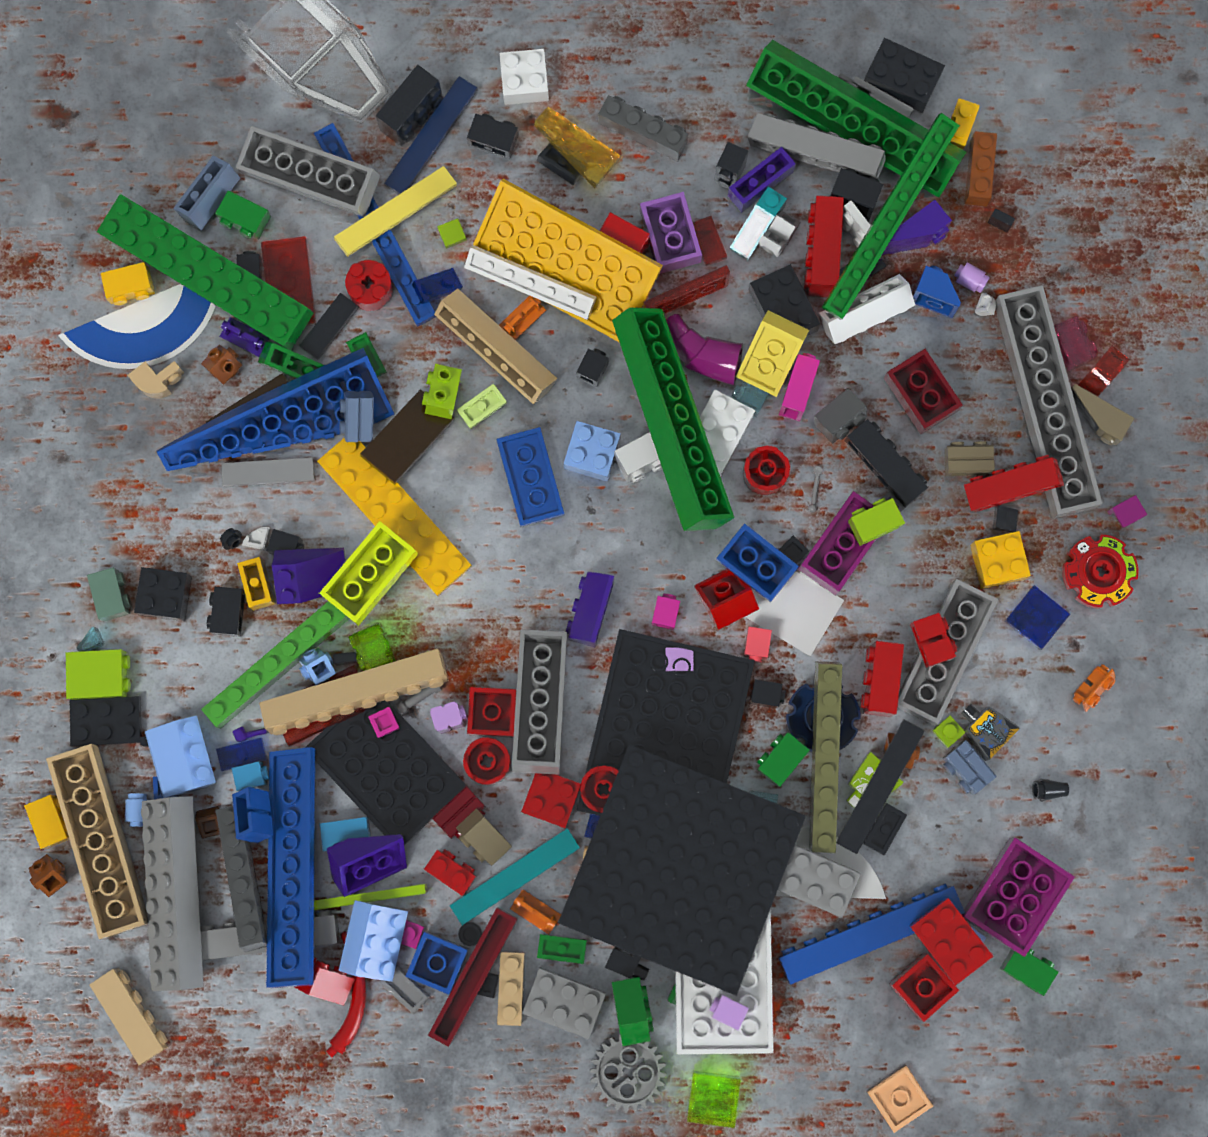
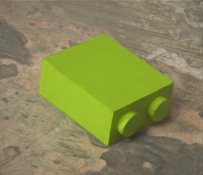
(97, 674)

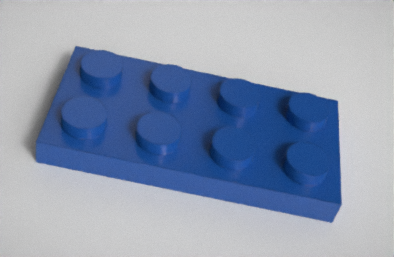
(530, 477)

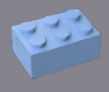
(373, 941)

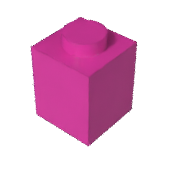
(666, 611)

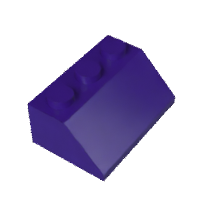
(590, 608)

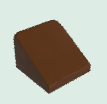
(207, 822)

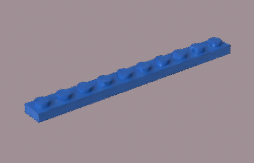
(385, 244)

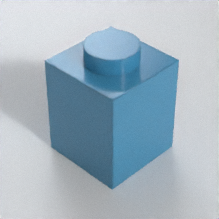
(250, 775)

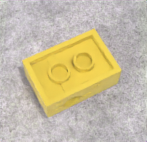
(772, 353)

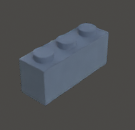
(206, 192)

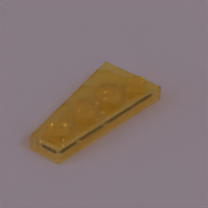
(579, 148)

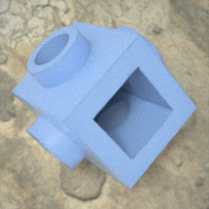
(316, 666)

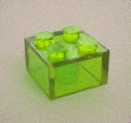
(713, 1099)

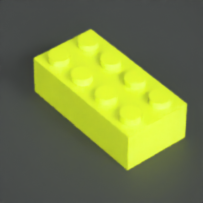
(369, 573)

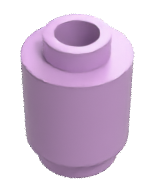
(971, 277)

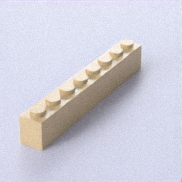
(354, 692)

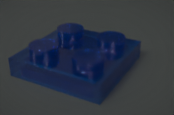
(1037, 617)

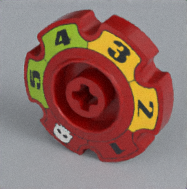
(1116, 565)

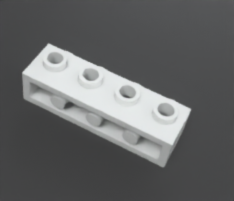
(869, 309)

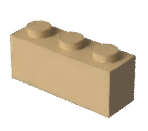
(511, 988)

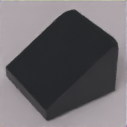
(1005, 519)

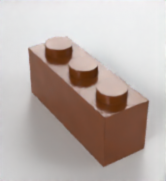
(980, 168)

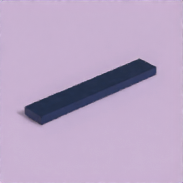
(431, 136)

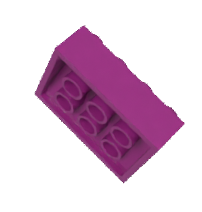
(1017, 896)

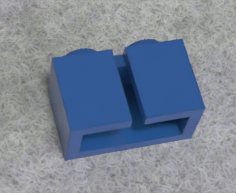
(251, 815)

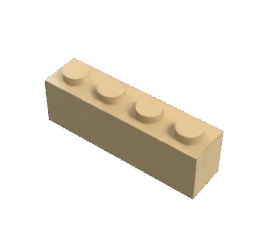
(129, 1016)

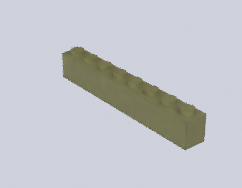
(825, 756)

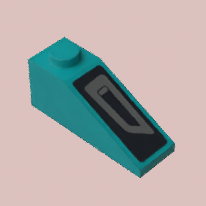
(758, 223)

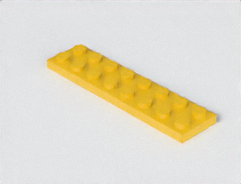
(380, 500)

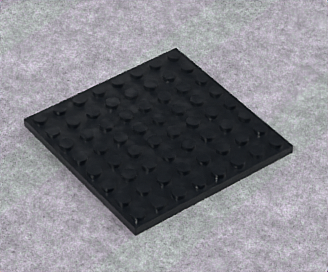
(682, 870)

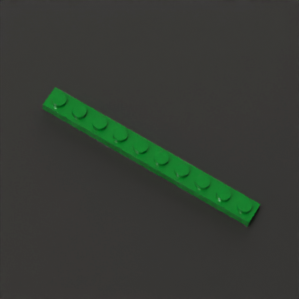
(890, 216)

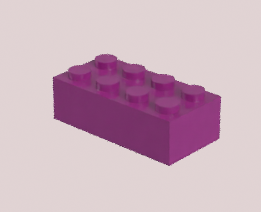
(837, 549)

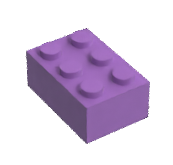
(671, 232)

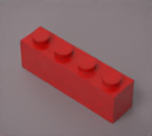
(1013, 484)

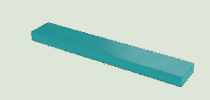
(514, 876)

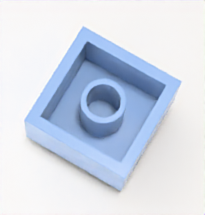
(591, 451)

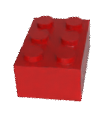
(882, 679)
(951, 941)

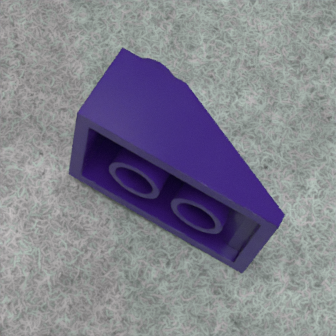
(920, 230)
(304, 572)
(365, 861)

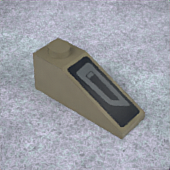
(1103, 417)

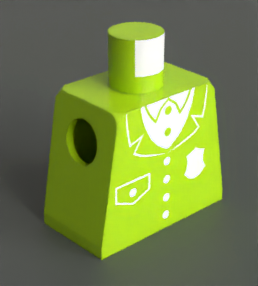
(862, 777)

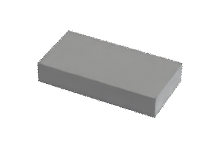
(406, 990)

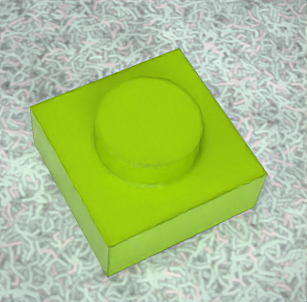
(948, 731)

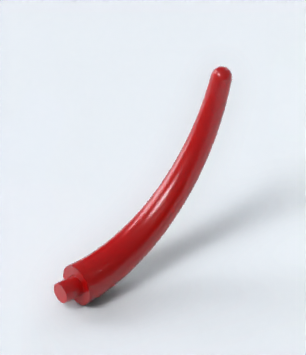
(354, 1016)

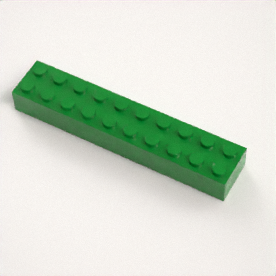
(846, 111)
(205, 272)
(673, 419)

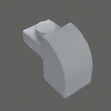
(779, 233)

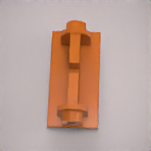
(522, 317)
(1090, 695)
(535, 911)

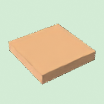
(899, 1098)

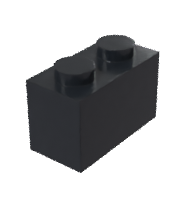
(492, 135)
(730, 165)
(226, 612)

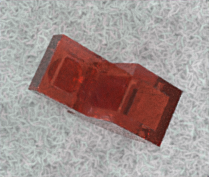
(1104, 371)

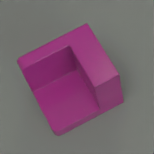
(1128, 511)

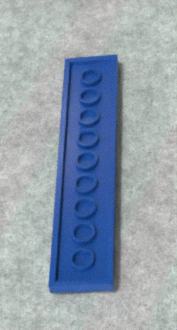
(291, 869)

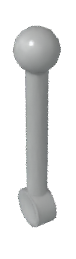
(817, 471)

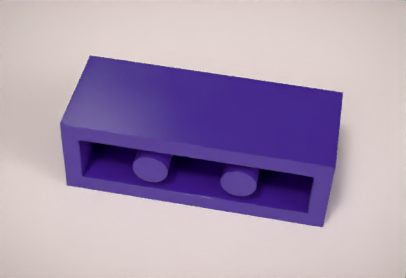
(755, 182)

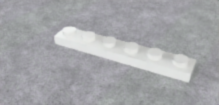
(530, 282)

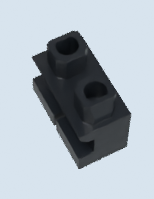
(626, 965)

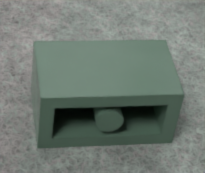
(109, 594)

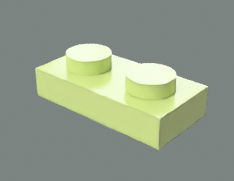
(481, 406)

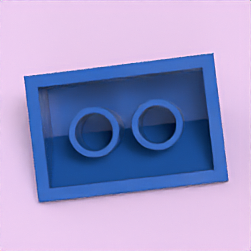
(757, 562)

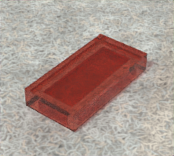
(709, 241)

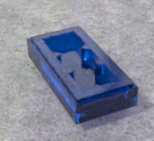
(241, 754)

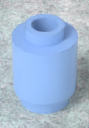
(133, 809)

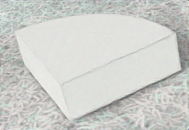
(986, 305)
(257, 539)

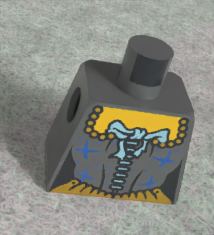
(988, 730)

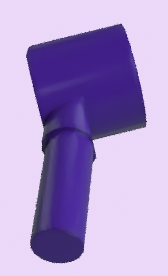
(241, 735)

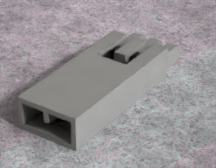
(878, 95)

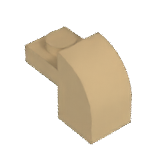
(155, 384)

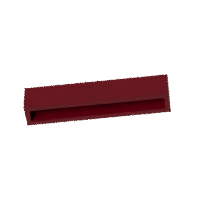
(473, 977)

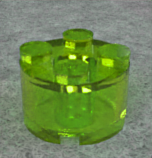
(371, 647)

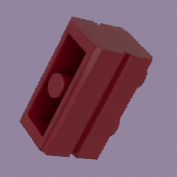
(457, 811)

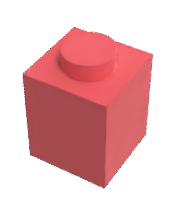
(757, 644)

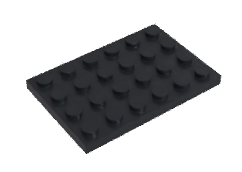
(389, 778)

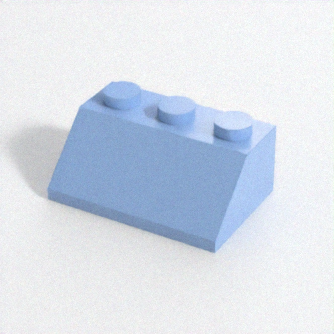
(180, 757)

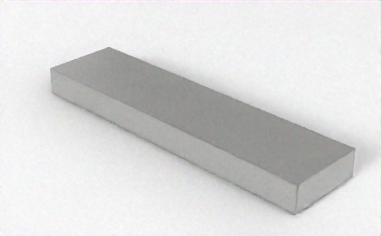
(268, 472)

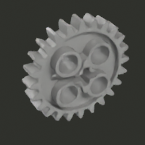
(642, 1088)

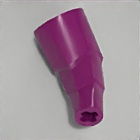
(705, 355)

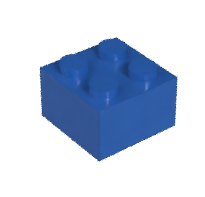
(437, 962)

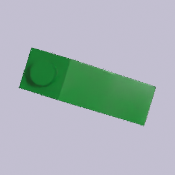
(286, 361)

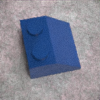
(936, 292)

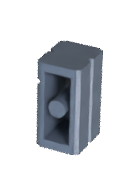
(357, 416)
(968, 767)

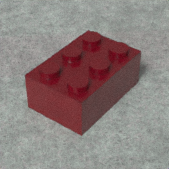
(923, 391)

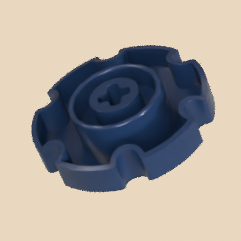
(801, 719)

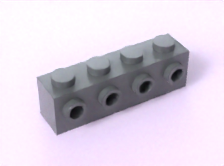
(642, 127)

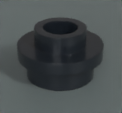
(231, 539)

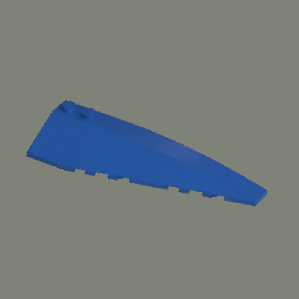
(284, 416)

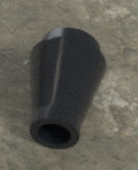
(1048, 789)

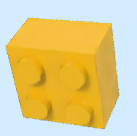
(1000, 560)

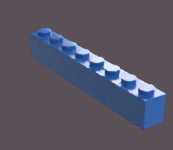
(861, 936)

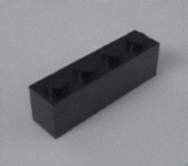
(886, 463)

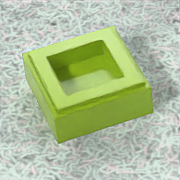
(452, 233)

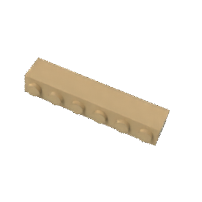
(495, 346)

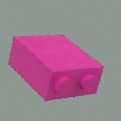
(799, 386)

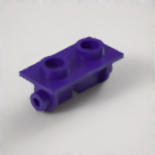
(243, 336)

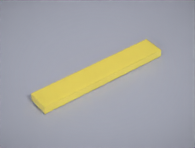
(395, 211)

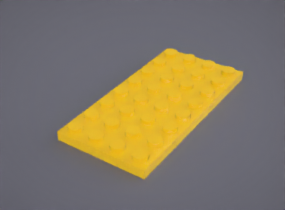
(569, 251)

